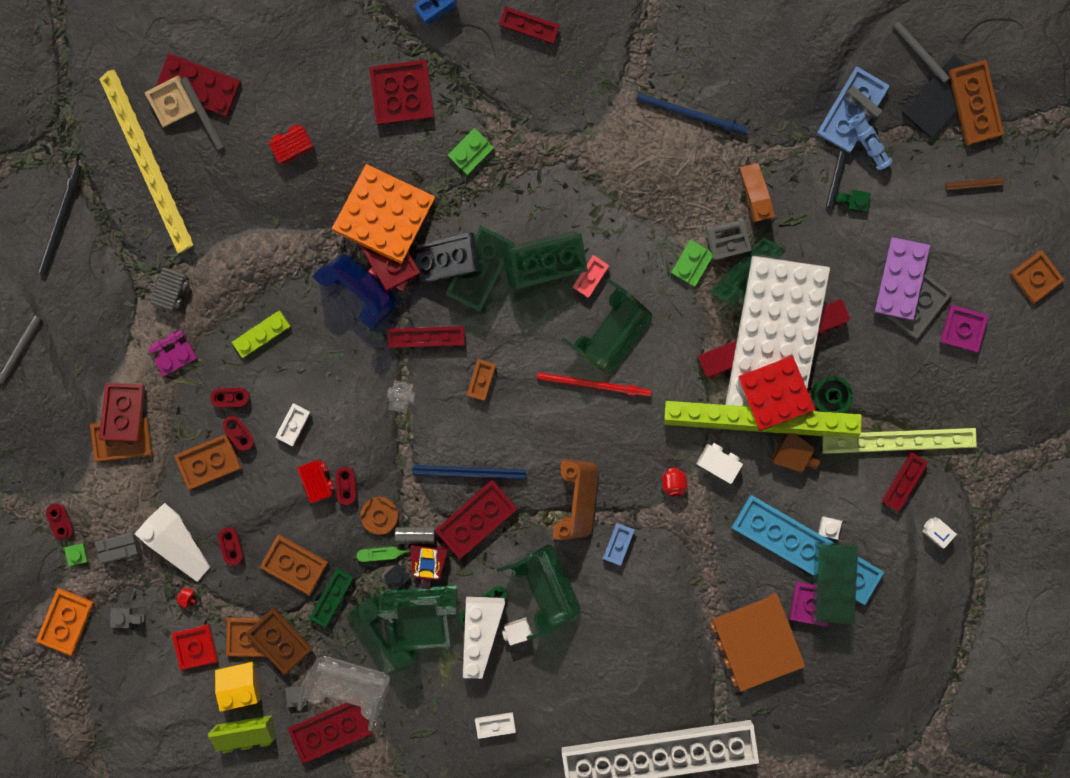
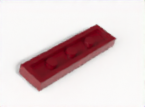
(426, 336)

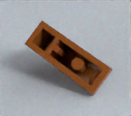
(756, 193)

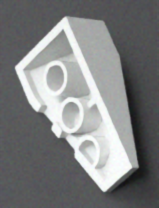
(171, 539)

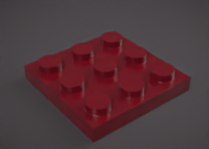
(401, 92)

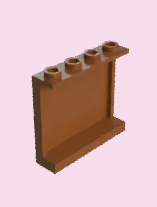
(757, 642)

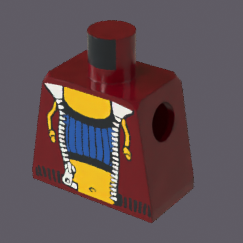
(427, 563)

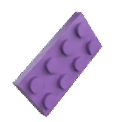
(902, 278)

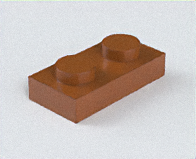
(481, 379)

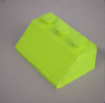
(243, 734)

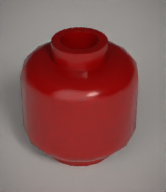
(674, 482)

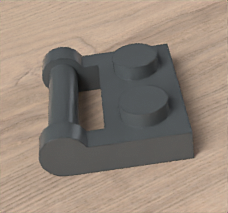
(729, 245)

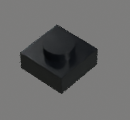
(397, 576)

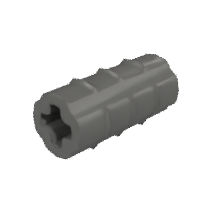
(415, 535)

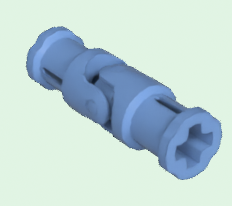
(871, 142)

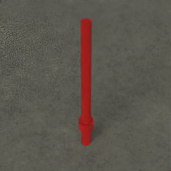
(630, 390)

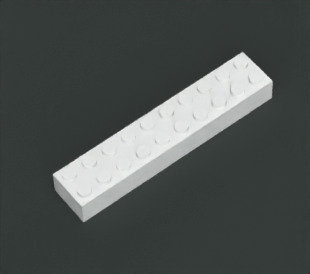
(664, 753)

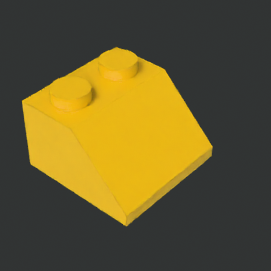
(236, 686)

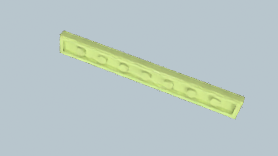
(902, 441)

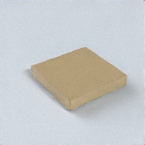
(170, 101)

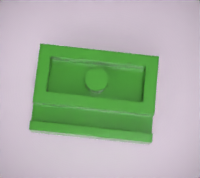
(470, 151)
(692, 263)

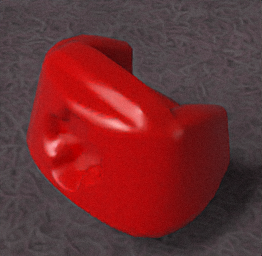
(185, 597)

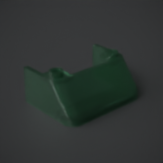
(616, 332)
(550, 587)

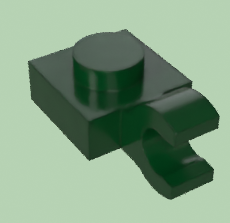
(856, 200)

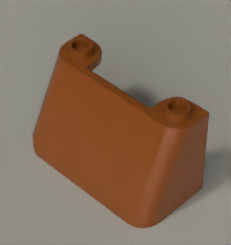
(585, 478)

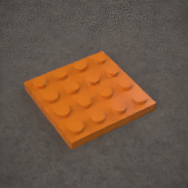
(383, 214)

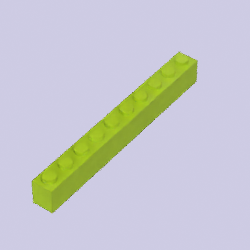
(741, 418)

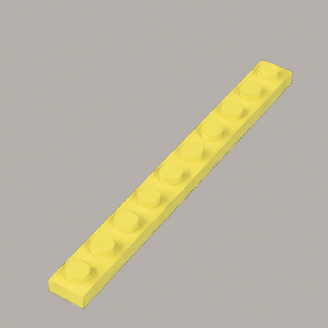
(146, 161)

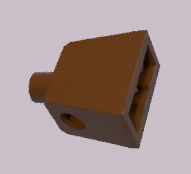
(795, 453)

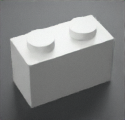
(719, 463)

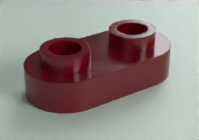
(230, 397)
(238, 433)
(345, 485)
(61, 520)
(228, 546)

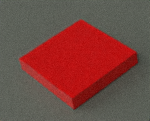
(194, 647)

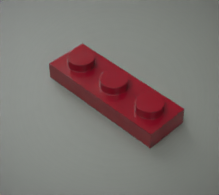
(529, 25)
(904, 481)

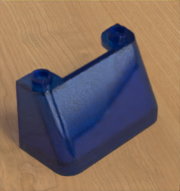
(346, 271)

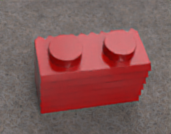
(291, 144)
(316, 480)

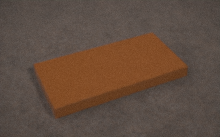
(976, 102)

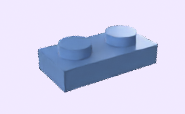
(618, 544)

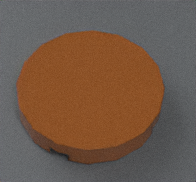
(379, 515)

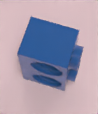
(433, 9)

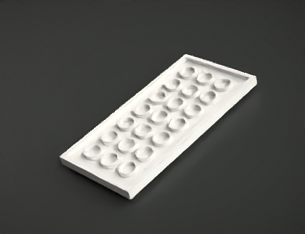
(778, 319)

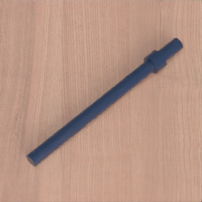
(727, 124)

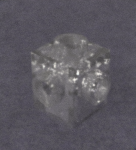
(400, 396)

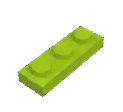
(261, 334)

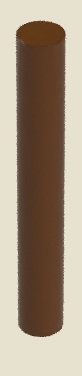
(974, 184)

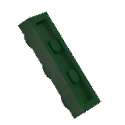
(331, 597)

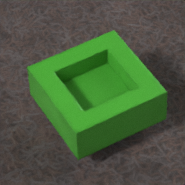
(76, 554)

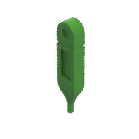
(381, 553)

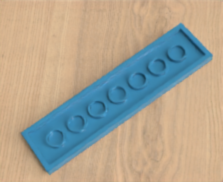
(795, 542)

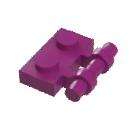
(177, 357)

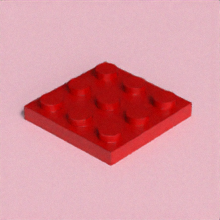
(776, 393)

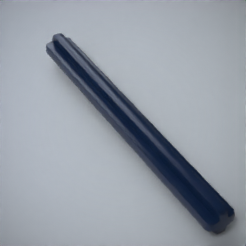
(469, 472)

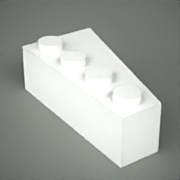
(481, 624)

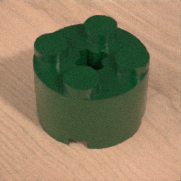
(842, 394)

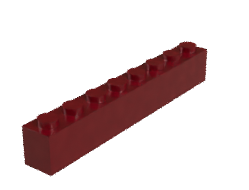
(722, 357)

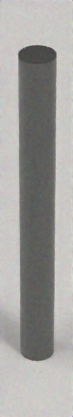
(921, 52)
(202, 113)
(19, 348)

